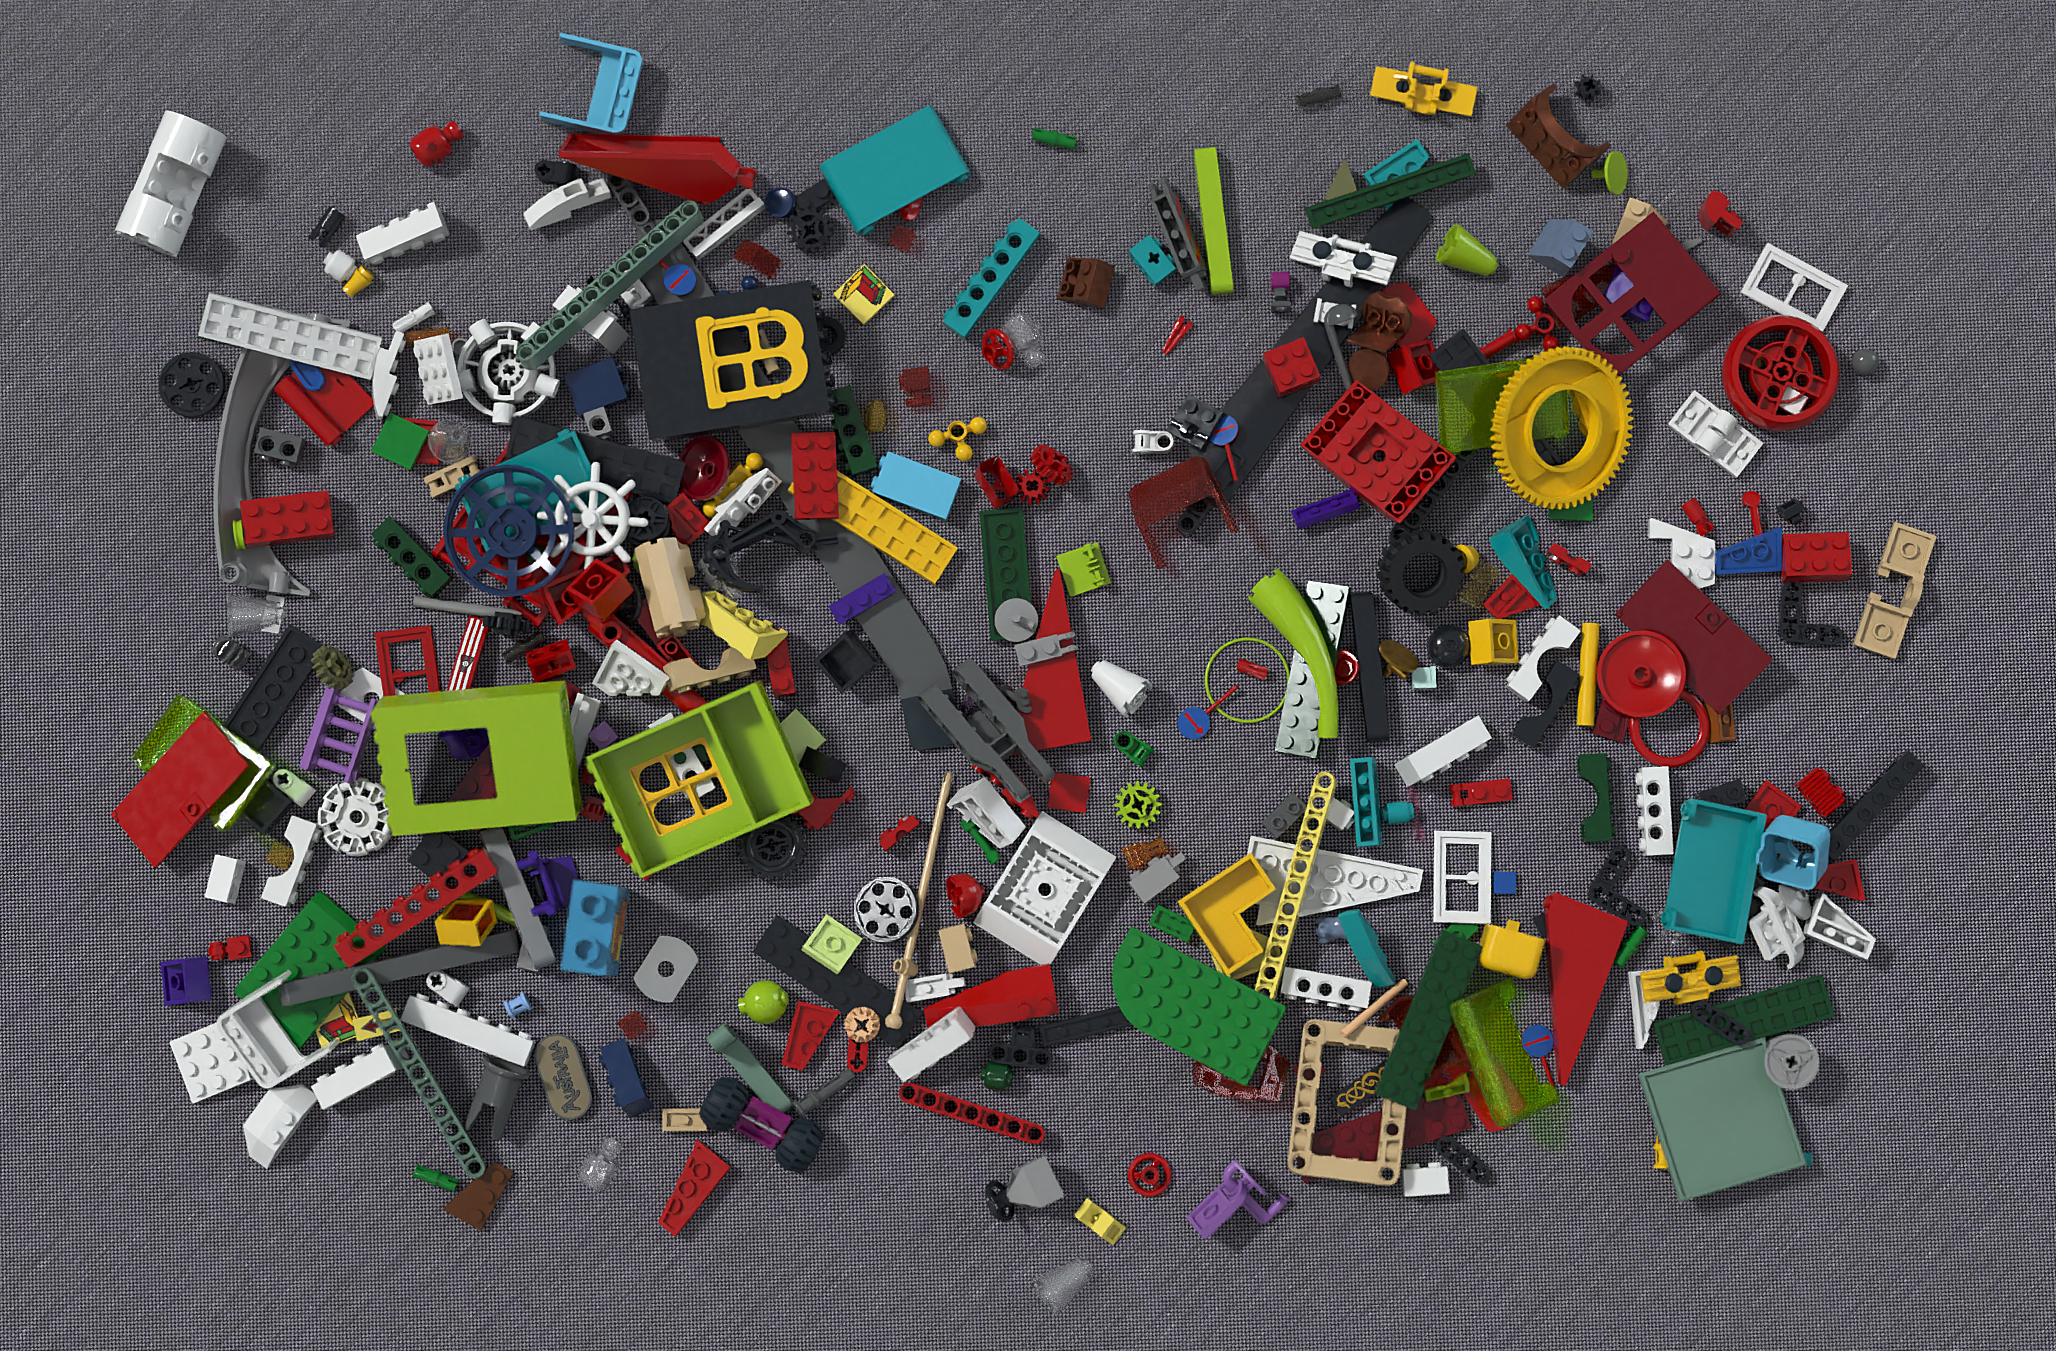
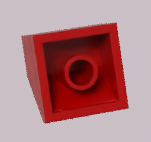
(1413, 366)

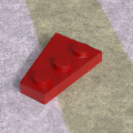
(806, 1033)

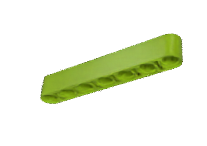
(1213, 220)

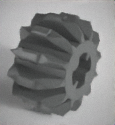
(230, 652)

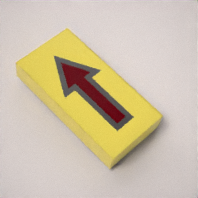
(367, 1027)

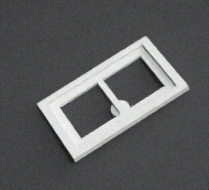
(1803, 270)
(1483, 877)

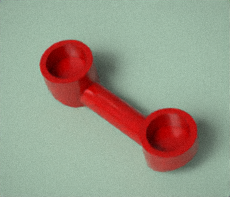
(1751, 501)

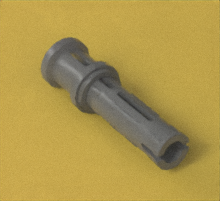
(815, 1098)

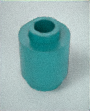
(1397, 812)

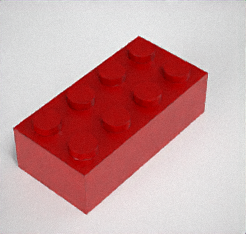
(287, 519)

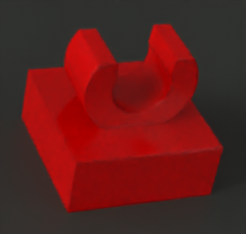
(594, 809)

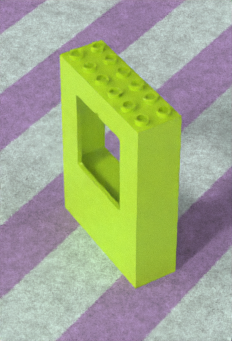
(528, 747)

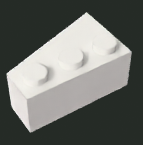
(602, 328)
(1836, 929)

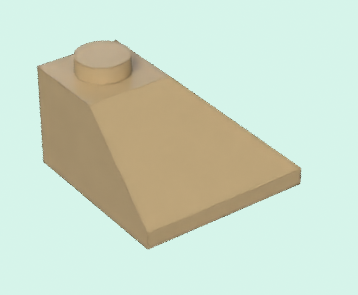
(1634, 214)

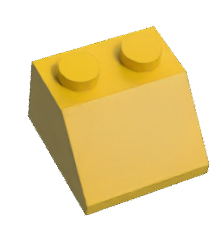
(1493, 642)

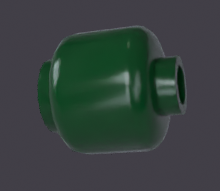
(997, 1076)

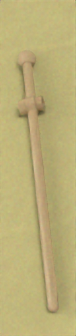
(906, 967)

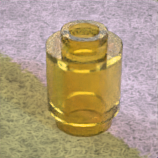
(876, 416)

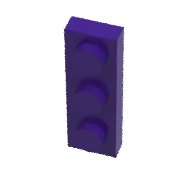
(1325, 509)
(862, 599)

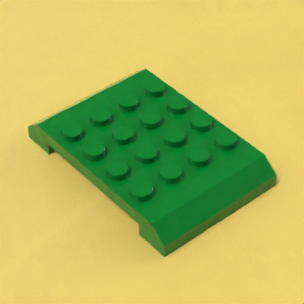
(305, 951)

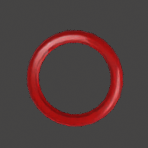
(1691, 754)

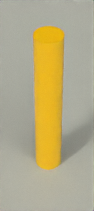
(1588, 674)

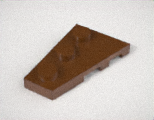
(480, 1196)

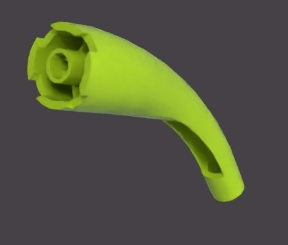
(1291, 616)

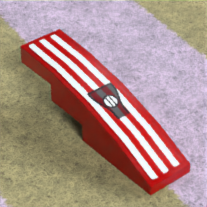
(468, 655)

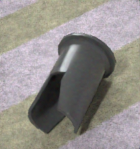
(499, 1089)

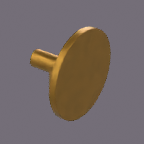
(1399, 659)

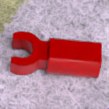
(1697, 516)

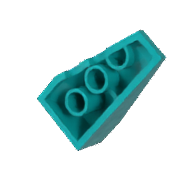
(1520, 553)

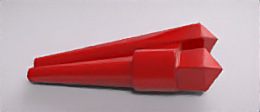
(1177, 334)

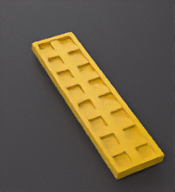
(891, 530)

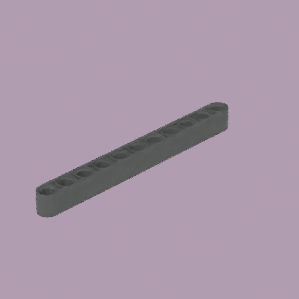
(397, 967)

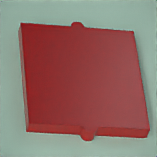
(1069, 792)

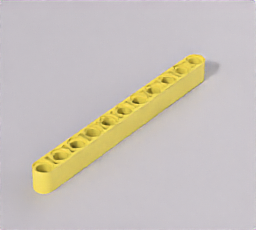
(1294, 876)

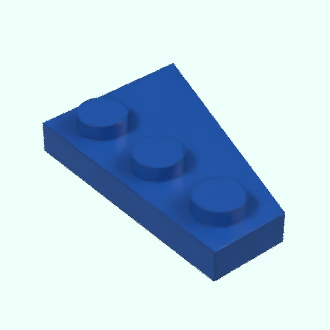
(1752, 555)

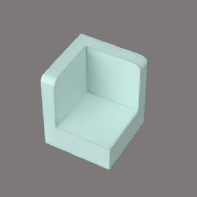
(1424, 678)

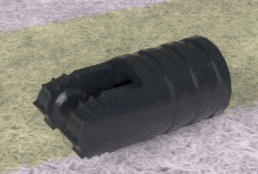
(330, 221)

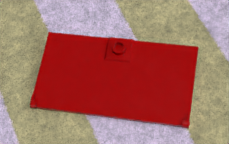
(180, 789)

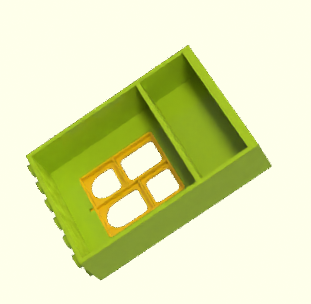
(746, 756)

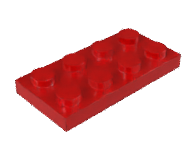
(814, 475)

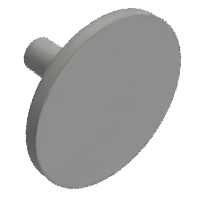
(1016, 620)

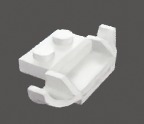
(1776, 928)

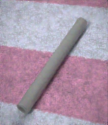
(459, 607)

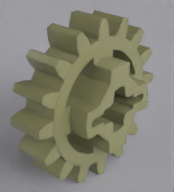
(332, 667)

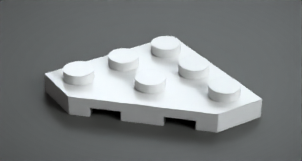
(628, 673)

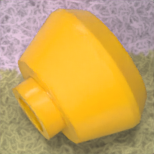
(1469, 556)

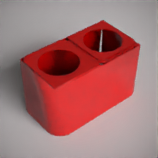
(1002, 476)

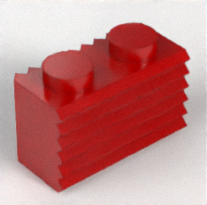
(1820, 792)

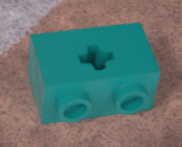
(1154, 272)

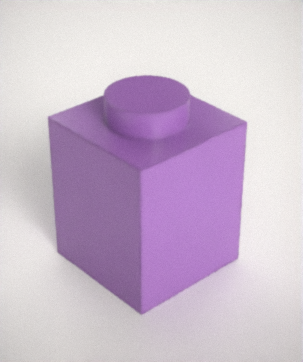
(604, 735)

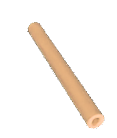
(1376, 1006)

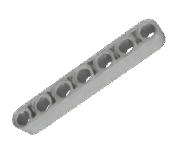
(518, 898)

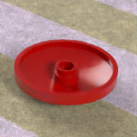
(1641, 674)

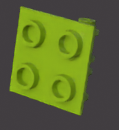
(1083, 569)

